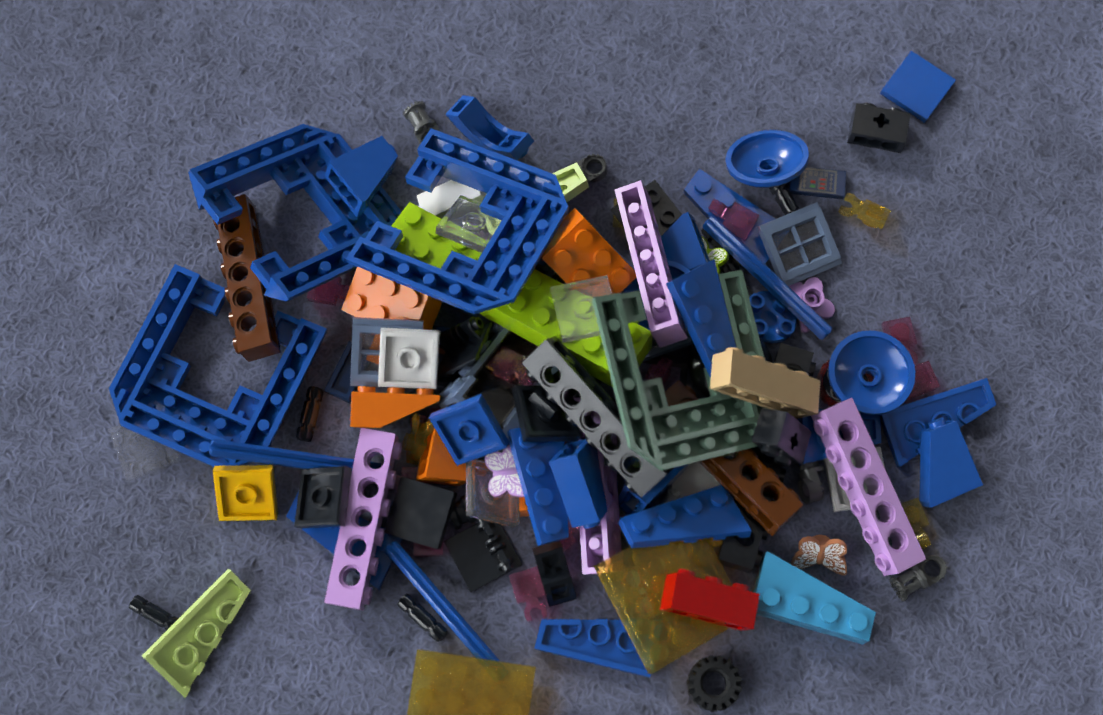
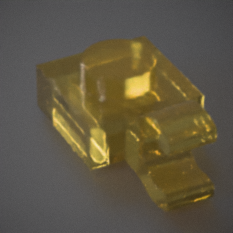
(868, 211)
(417, 439)
(918, 520)

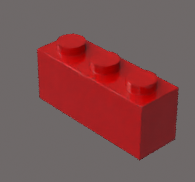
(710, 600)

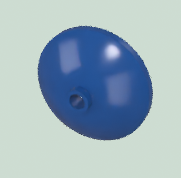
(767, 158)
(880, 357)

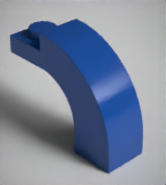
(485, 131)

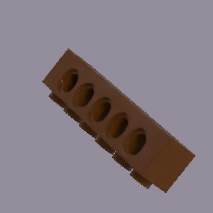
(263, 339)
(748, 493)

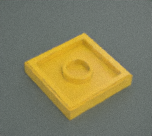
(245, 492)

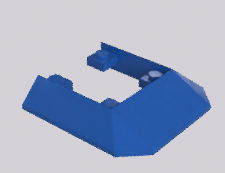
(294, 162)
(516, 193)
(150, 378)

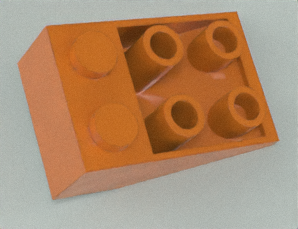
(380, 409)

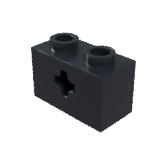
(865, 129)
(781, 437)

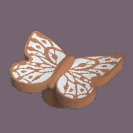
(822, 551)

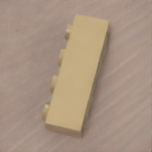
(764, 383)

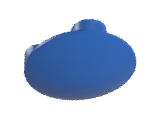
(771, 317)

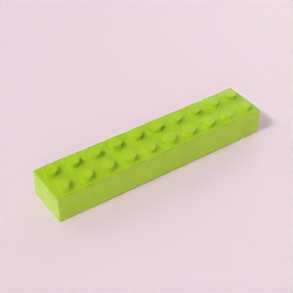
(533, 311)

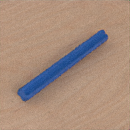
(767, 277)
(278, 456)
(438, 601)

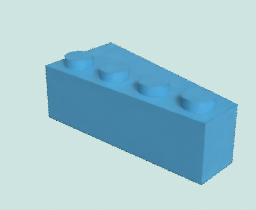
(806, 602)

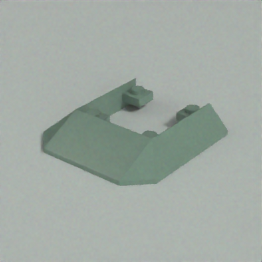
(687, 430)

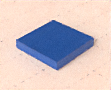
(917, 86)
(469, 429)

